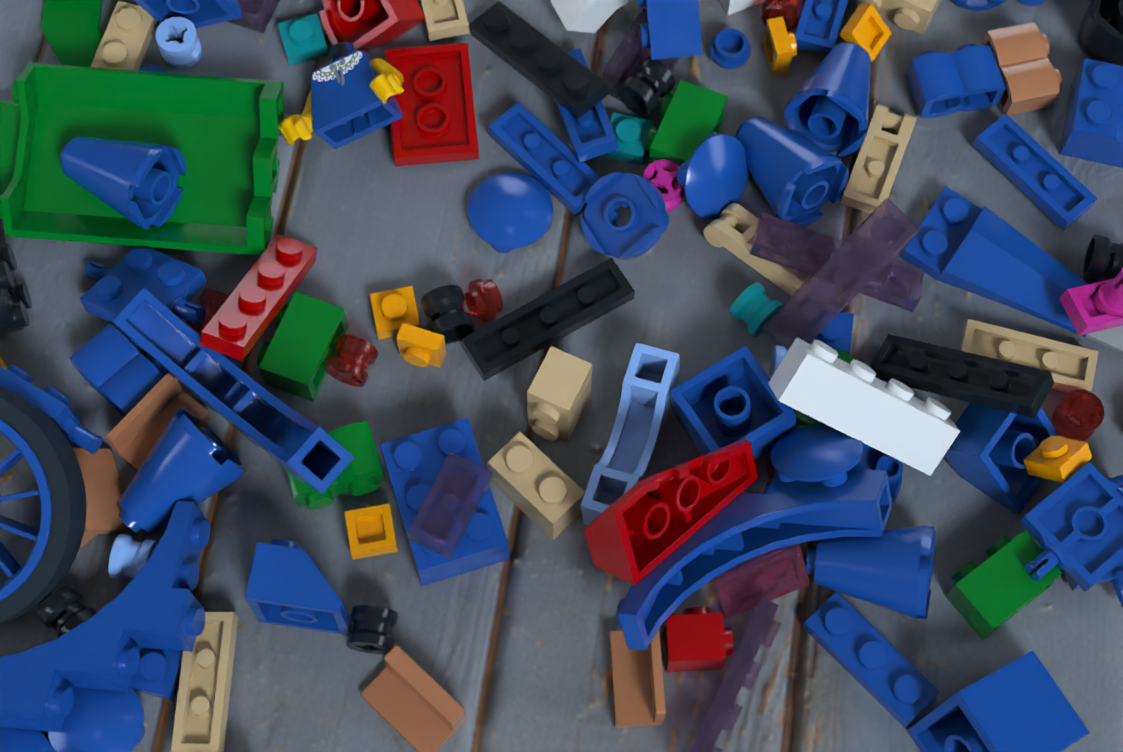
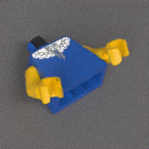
(347, 99)

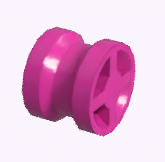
(664, 175)

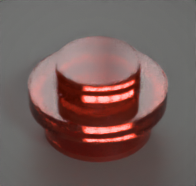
(483, 299)

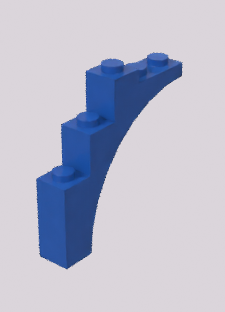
(224, 388)
(749, 528)
(104, 651)

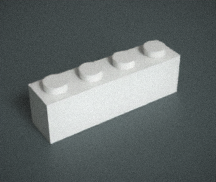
(863, 405)

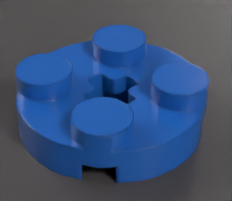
(646, 220)

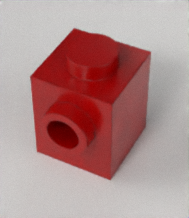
(696, 640)

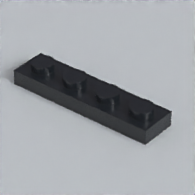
(539, 59)
(547, 318)
(963, 375)

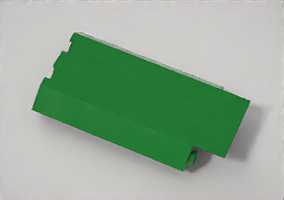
(216, 122)

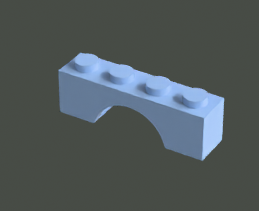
(636, 428)

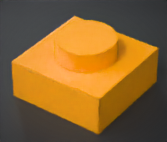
(866, 30)
(779, 46)
(392, 309)
(421, 346)
(1057, 458)
(371, 531)

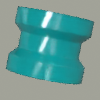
(754, 308)

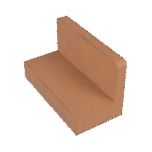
(144, 424)
(102, 493)
(637, 683)
(414, 703)

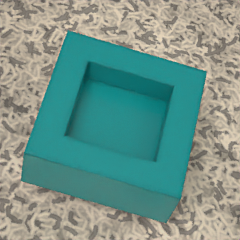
(303, 39)
(631, 137)

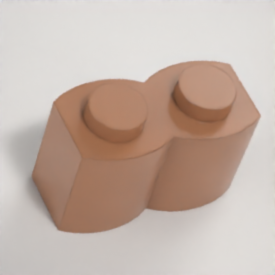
(1024, 68)

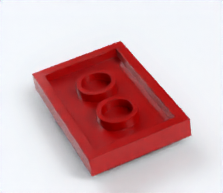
(435, 105)

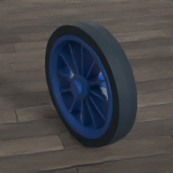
(61, 500)

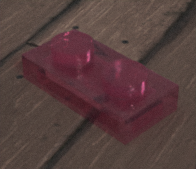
(762, 576)

